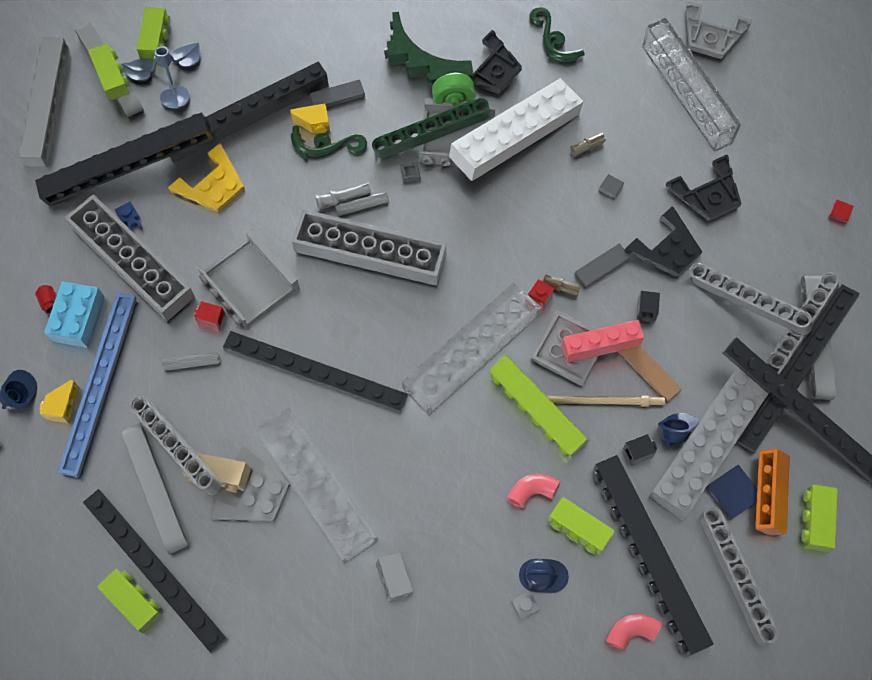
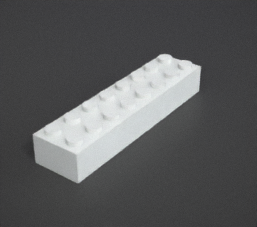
(515, 129)

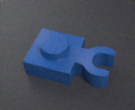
(128, 216)

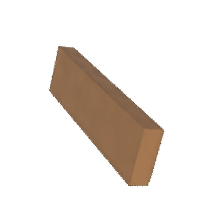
(651, 372)

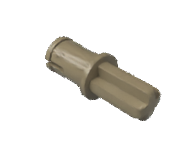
(587, 144)
(560, 284)

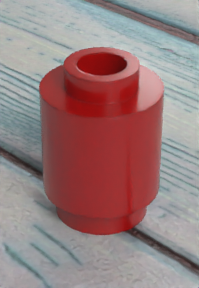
(46, 297)

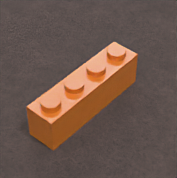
(772, 492)

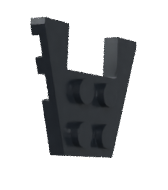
(498, 68)
(711, 198)
(674, 252)

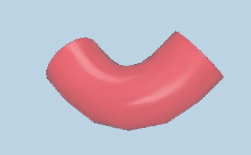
(532, 485)
(630, 627)

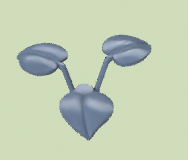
(141, 70)

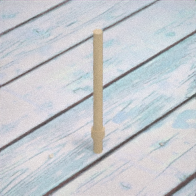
(643, 400)

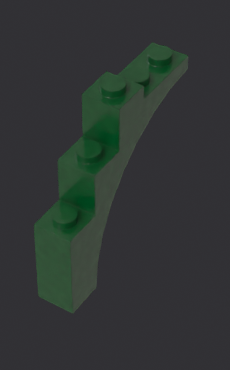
(419, 62)

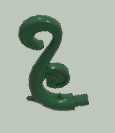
(555, 35)
(299, 145)

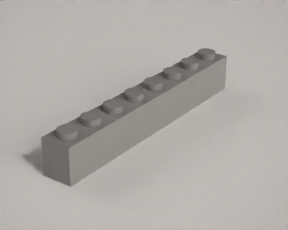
(44, 102)

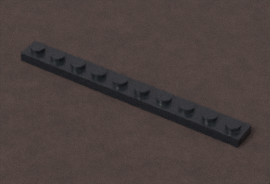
(800, 365)
(315, 371)
(800, 407)
(155, 571)

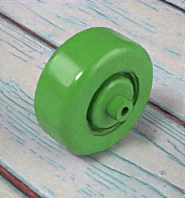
(453, 89)

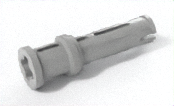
(334, 198)

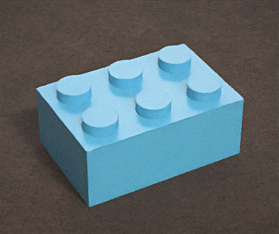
(74, 314)

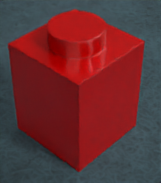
(541, 293)
(209, 315)

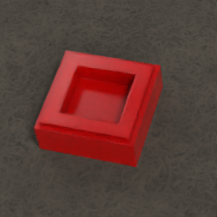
(841, 211)

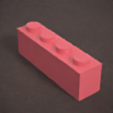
(602, 341)

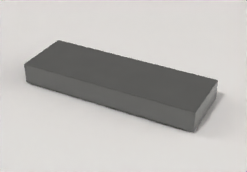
(338, 94)
(602, 265)

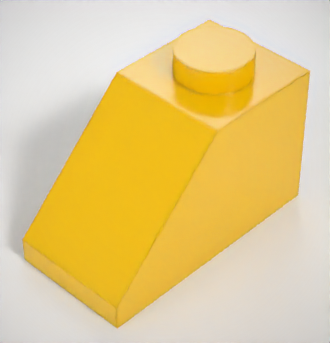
(311, 118)
(60, 402)

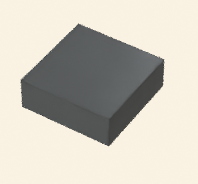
(410, 172)
(611, 186)

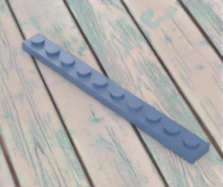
(97, 385)

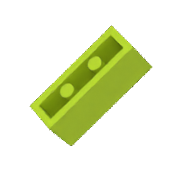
(152, 31)
(109, 71)
(820, 518)
(580, 526)
(130, 600)

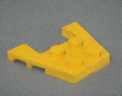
(215, 189)

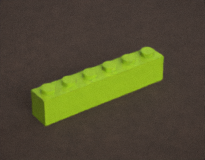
(538, 405)

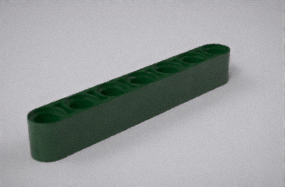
(425, 135)

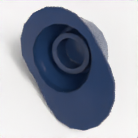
(17, 390)
(677, 427)
(543, 575)

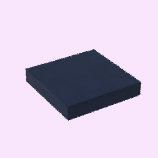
(733, 492)

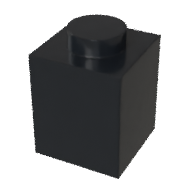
(648, 306)
(640, 449)

